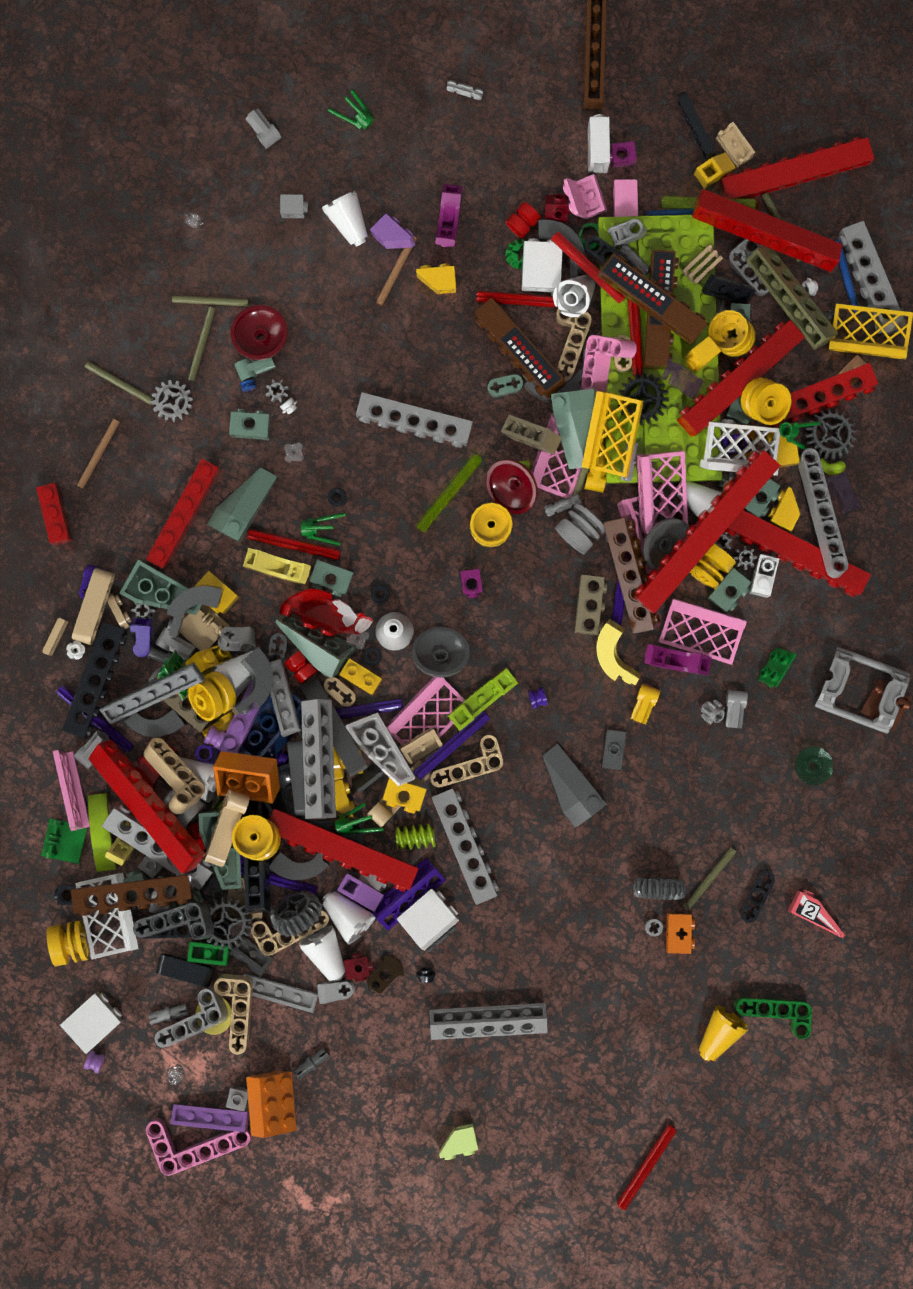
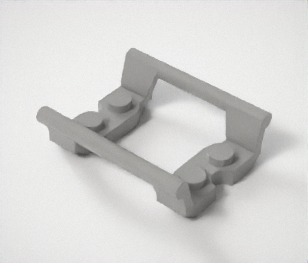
(887, 706)

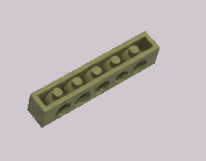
(791, 296)

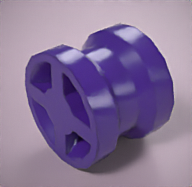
(537, 698)

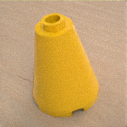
(721, 1033)

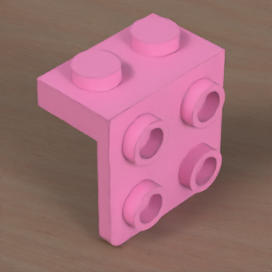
(585, 197)

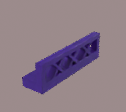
(394, 898)

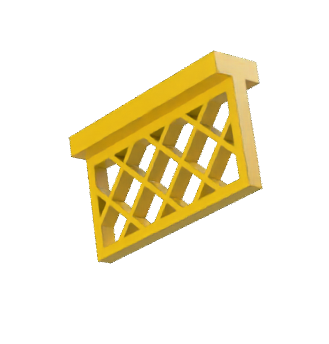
(868, 348)
(599, 427)

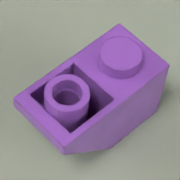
(391, 235)
(360, 892)

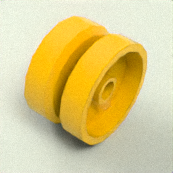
(766, 401)
(491, 536)
(212, 696)
(245, 839)

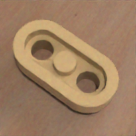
(122, 617)

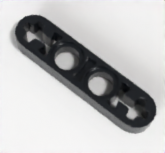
(695, 125)

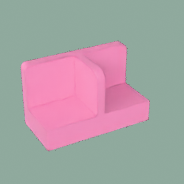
(625, 198)

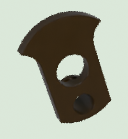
(392, 966)

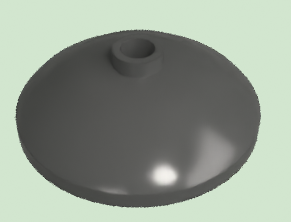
(670, 532)
(440, 643)

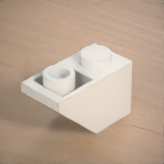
(764, 576)

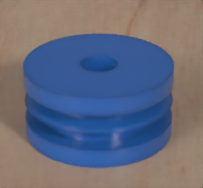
(248, 385)

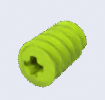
(415, 837)

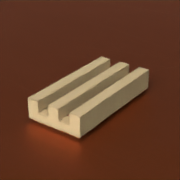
(713, 254)
(55, 636)

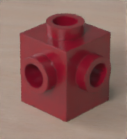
(557, 207)
(354, 973)

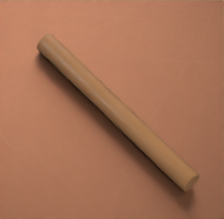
(394, 274)
(98, 453)

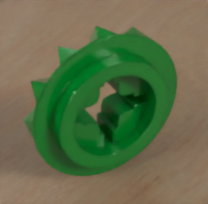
(511, 257)

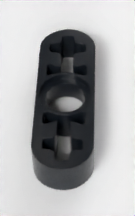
(759, 881)

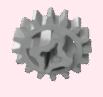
(180, 396)

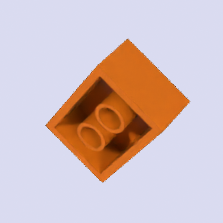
(247, 775)
(271, 1103)

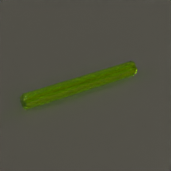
(689, 202)
(449, 492)

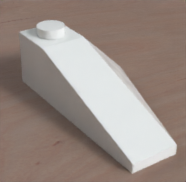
(376, 742)

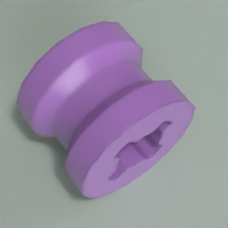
(214, 737)
(94, 1061)

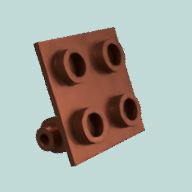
(871, 705)

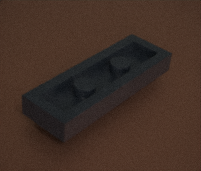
(728, 290)

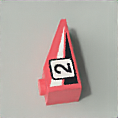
(812, 910)

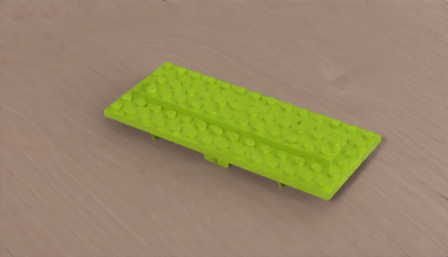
(688, 239)

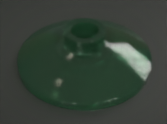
(823, 768)

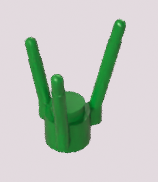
(364, 116)
(791, 430)
(309, 528)
(344, 824)

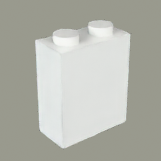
(598, 144)
(541, 266)
(428, 919)
(92, 1022)

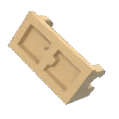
(735, 145)
(420, 745)

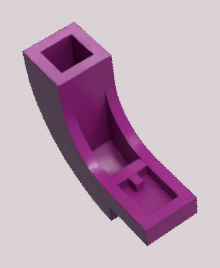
(449, 215)
(677, 660)

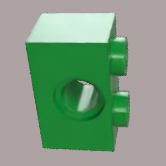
(206, 953)

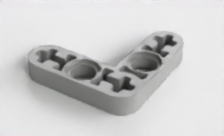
(742, 250)

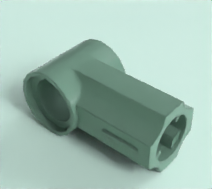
(249, 369)

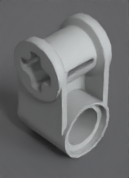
(623, 233)
(238, 638)
(331, 991)

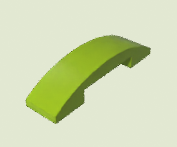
(482, 698)
(100, 837)

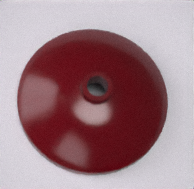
(257, 322)
(504, 486)

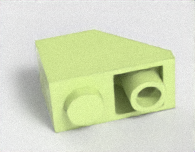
(460, 1141)

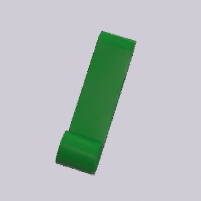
(772, 1012)

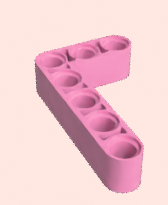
(598, 357)
(194, 1150)

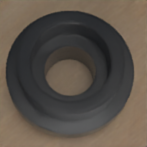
(332, 492)
(374, 594)
(377, 660)
(425, 975)

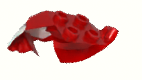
(320, 611)

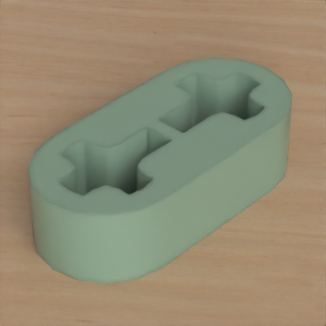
(506, 390)

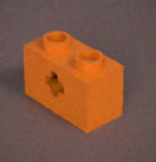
(674, 943)

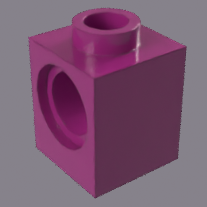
(626, 147)
(467, 575)

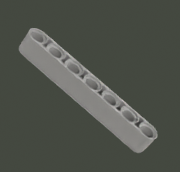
(820, 521)

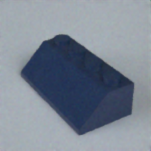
(265, 735)

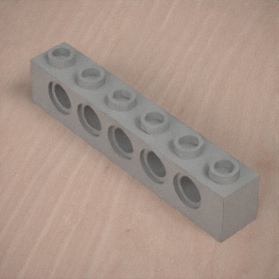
(860, 234)
(369, 402)
(318, 759)
(148, 846)
(479, 894)
(488, 1021)

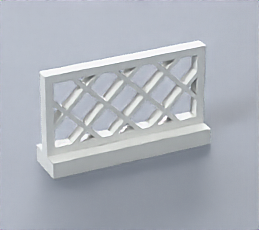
(734, 464)
(124, 917)

